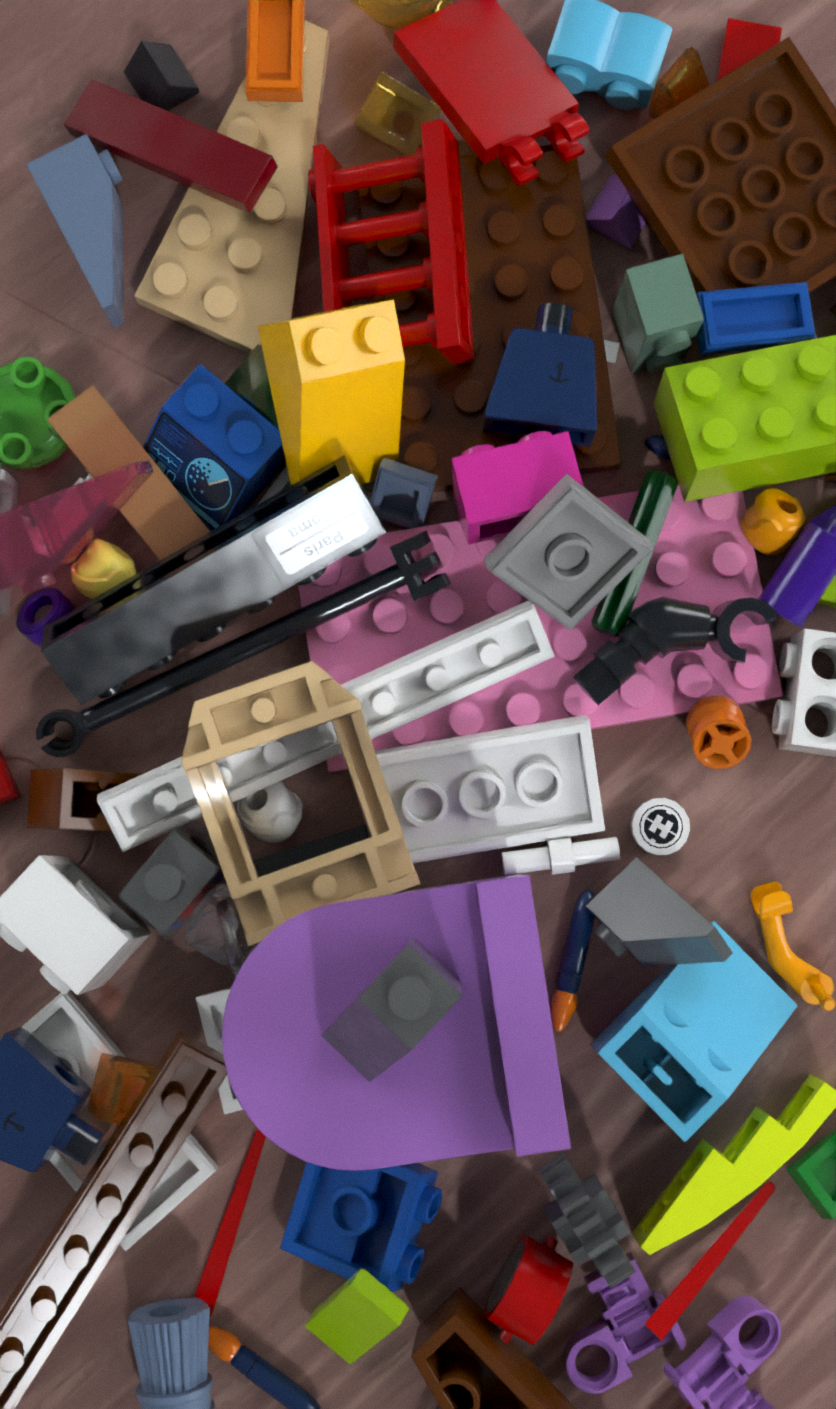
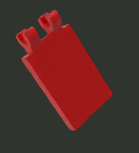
(492, 85)

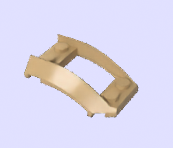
(266, 713)

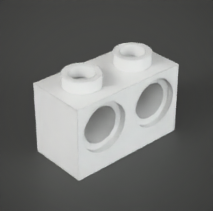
(803, 691)

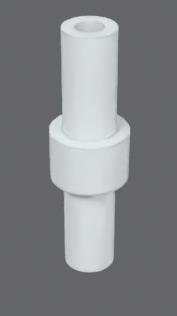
(560, 856)

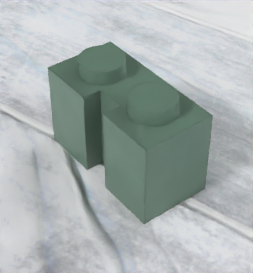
(657, 314)

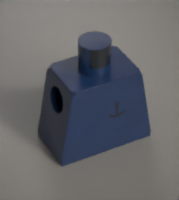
(545, 381)
(40, 1105)

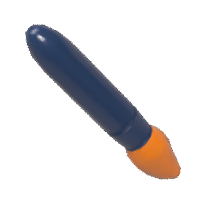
(573, 960)
(259, 1371)

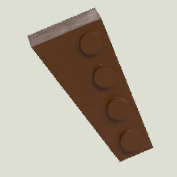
(474, 1368)

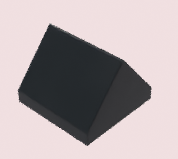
(159, 76)

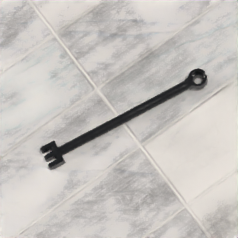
(403, 573)

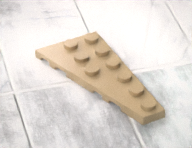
(238, 268)

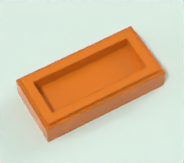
(275, 50)

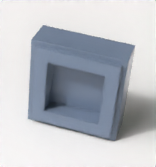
(403, 494)

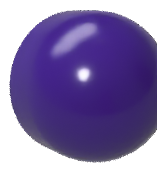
(25, 620)

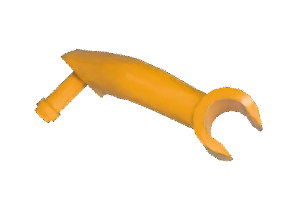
(807, 981)

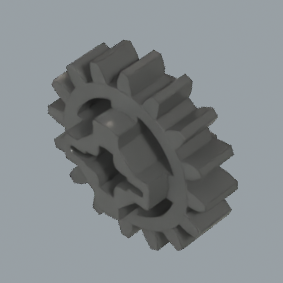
(586, 1220)

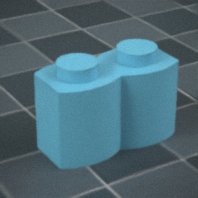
(608, 52)

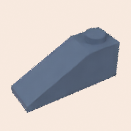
(90, 215)

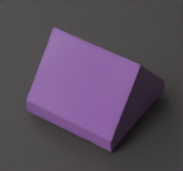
(616, 214)

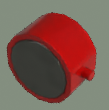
(528, 1290)

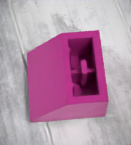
(505, 483)

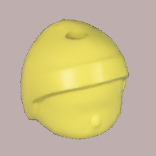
(101, 568)

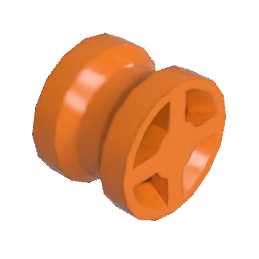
(713, 746)

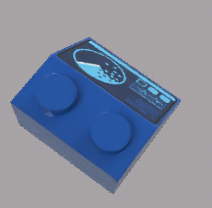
(214, 448)

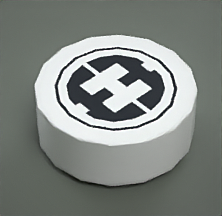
(660, 826)

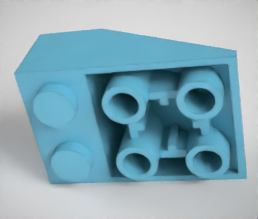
(695, 1035)

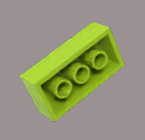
(750, 418)

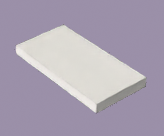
(495, 788)
(79, 1042)

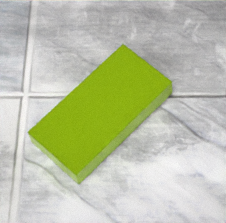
(357, 1316)

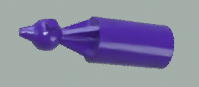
(804, 570)

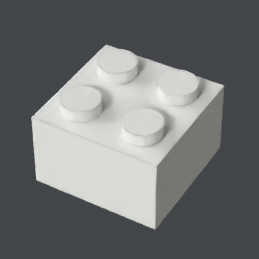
(68, 924)

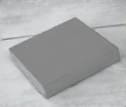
(568, 552)

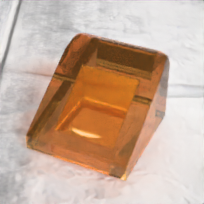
(679, 83)
(117, 1086)

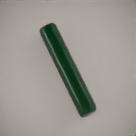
(648, 518)

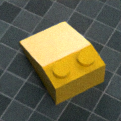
(337, 387)

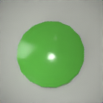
(27, 399)

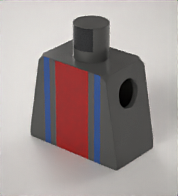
(174, 880)

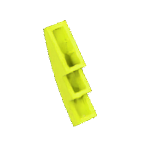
(717, 1180)

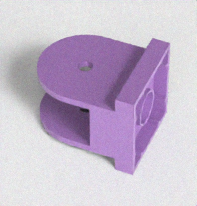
(466, 1089)

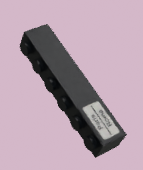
(212, 582)

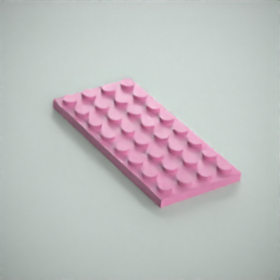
(695, 560)

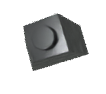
(394, 1011)

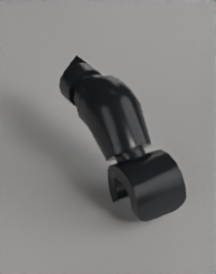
(667, 627)

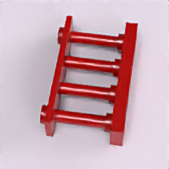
(437, 217)

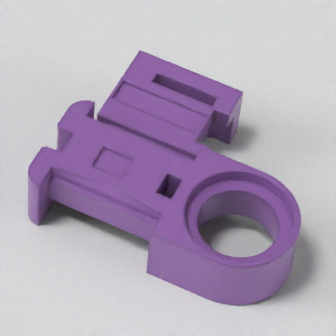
(628, 1311)
(712, 1368)

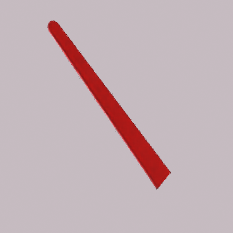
(220, 1253)
(679, 1299)

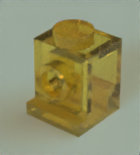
(387, 101)

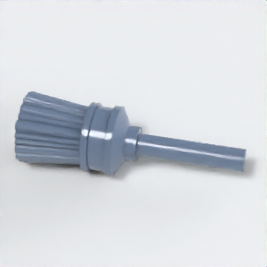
(172, 1354)

